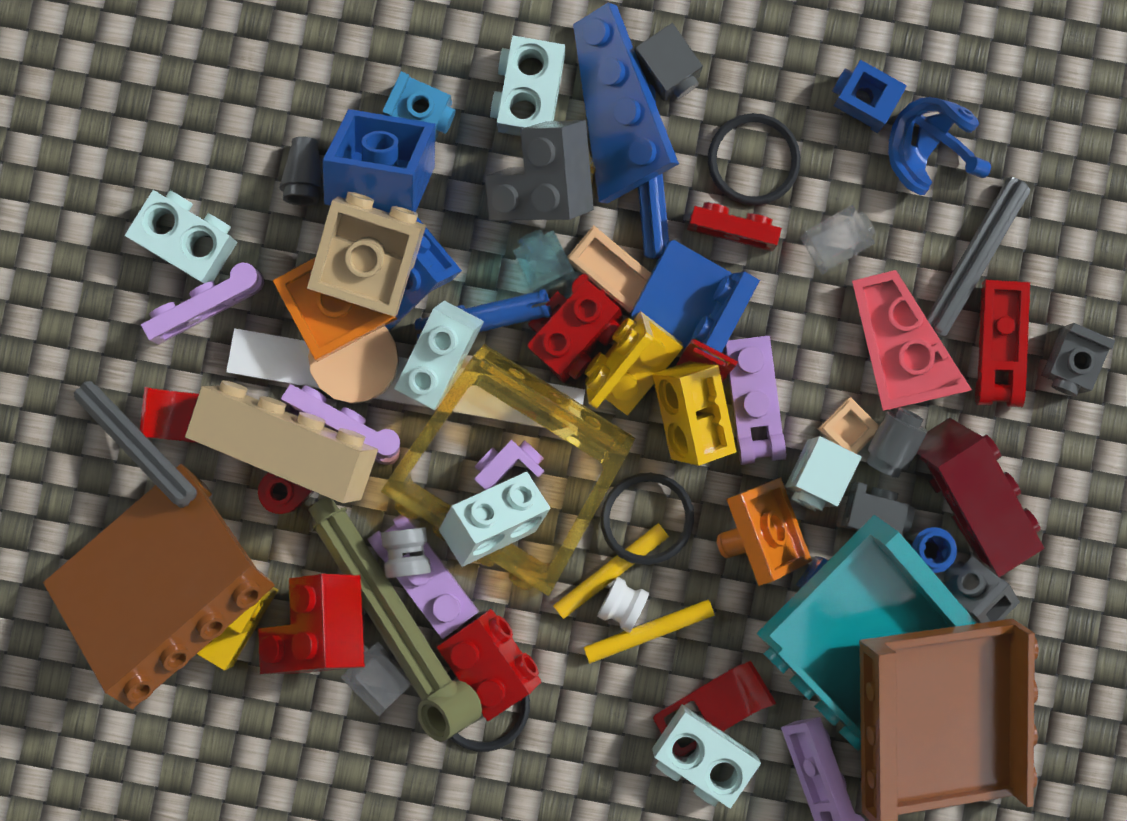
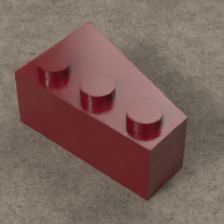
(980, 496)

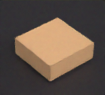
(849, 426)

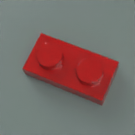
(717, 222)

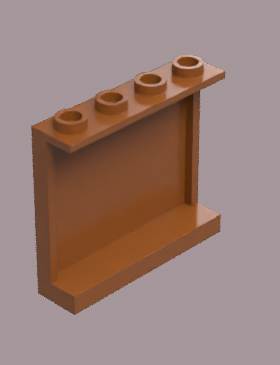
(155, 590)
(947, 718)

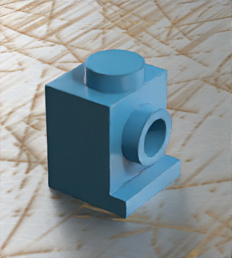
(408, 91)

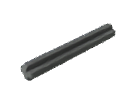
(977, 255)
(135, 444)

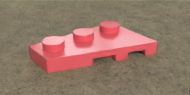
(902, 345)

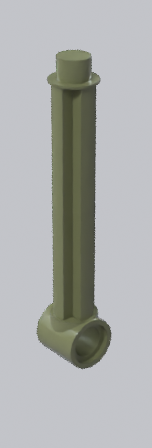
(445, 704)

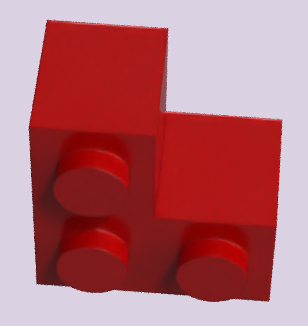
(323, 627)

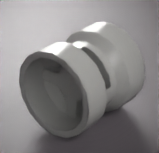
(403, 542)

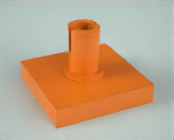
(324, 320)
(765, 532)

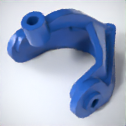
(910, 160)

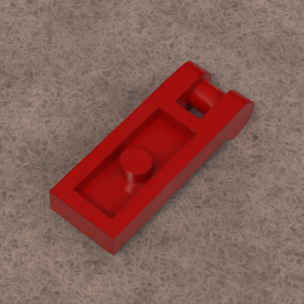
(1003, 342)

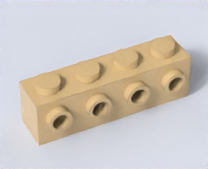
(282, 442)

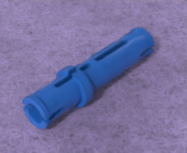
(505, 311)

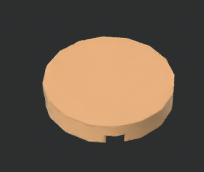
(359, 369)

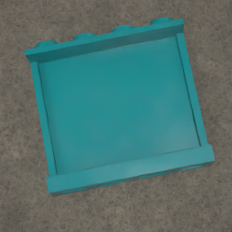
(861, 593)

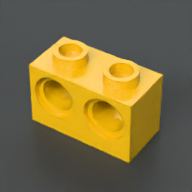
(694, 412)

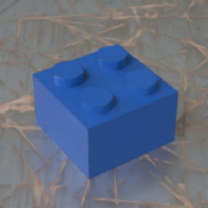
(380, 159)

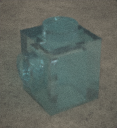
(542, 261)

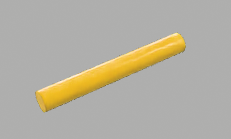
(609, 572)
(649, 631)

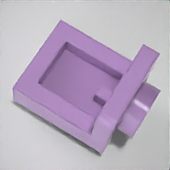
(496, 464)

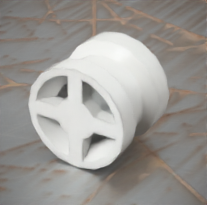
(623, 604)

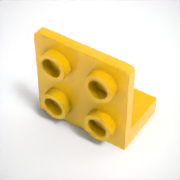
(629, 365)

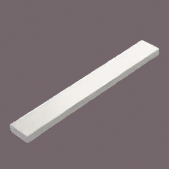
(288, 362)

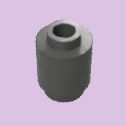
(896, 442)

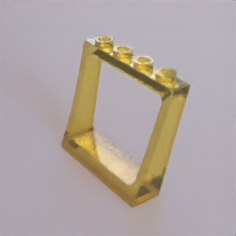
(549, 409)

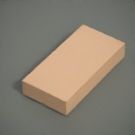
(609, 268)

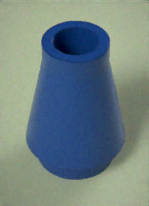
(941, 547)

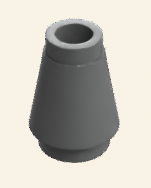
(302, 173)

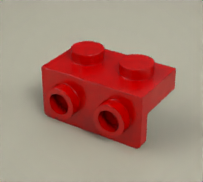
(576, 332)
(491, 663)

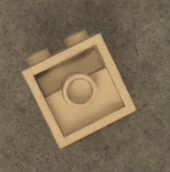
(366, 253)

